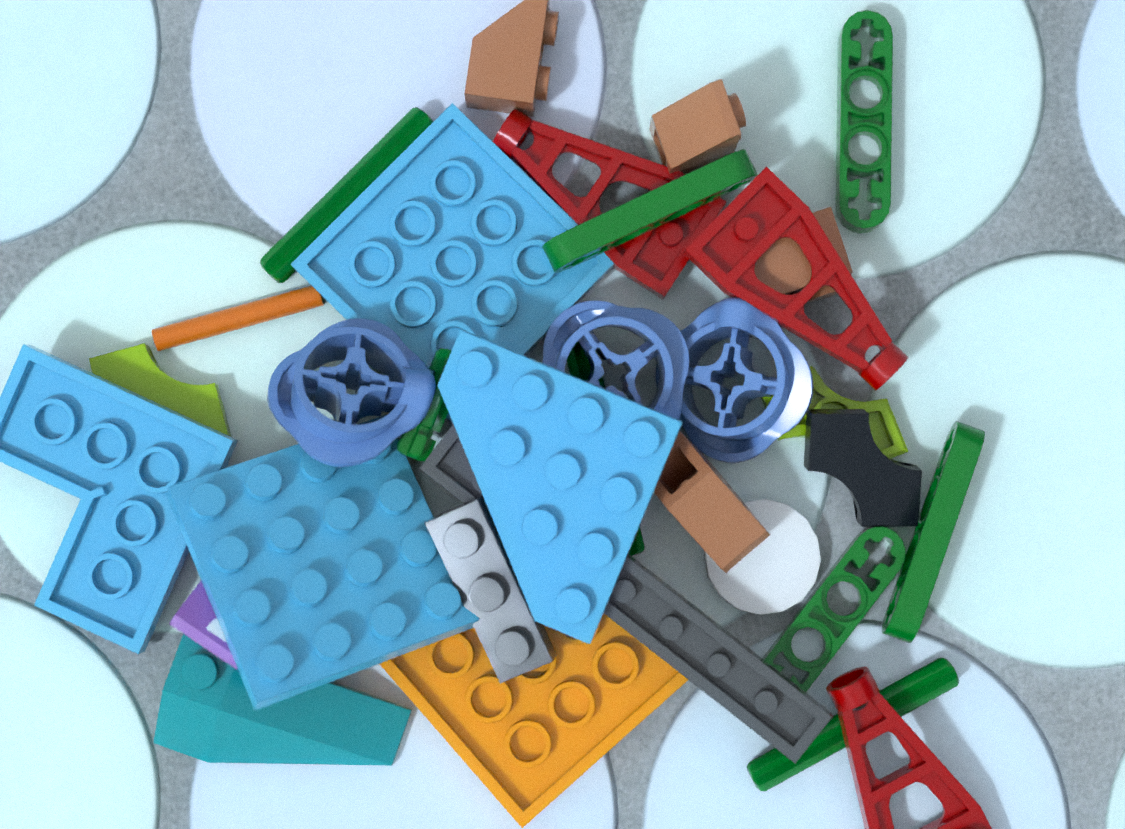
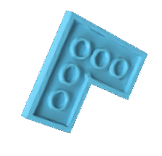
(119, 461)

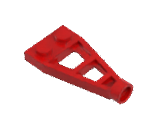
(747, 230)
(649, 259)
(874, 794)

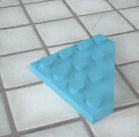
(559, 472)

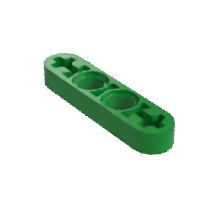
(870, 122)
(649, 211)
(933, 532)
(818, 615)

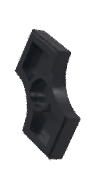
(881, 488)

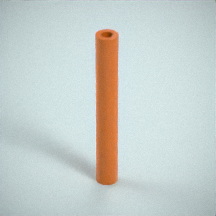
(236, 317)

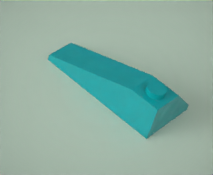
(213, 719)

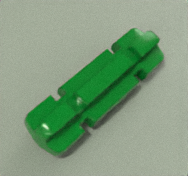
(418, 442)

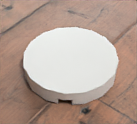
(775, 571)

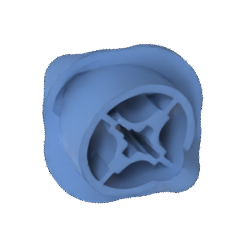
(661, 341)
(402, 390)
(790, 390)

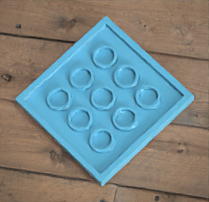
(450, 247)
(317, 566)

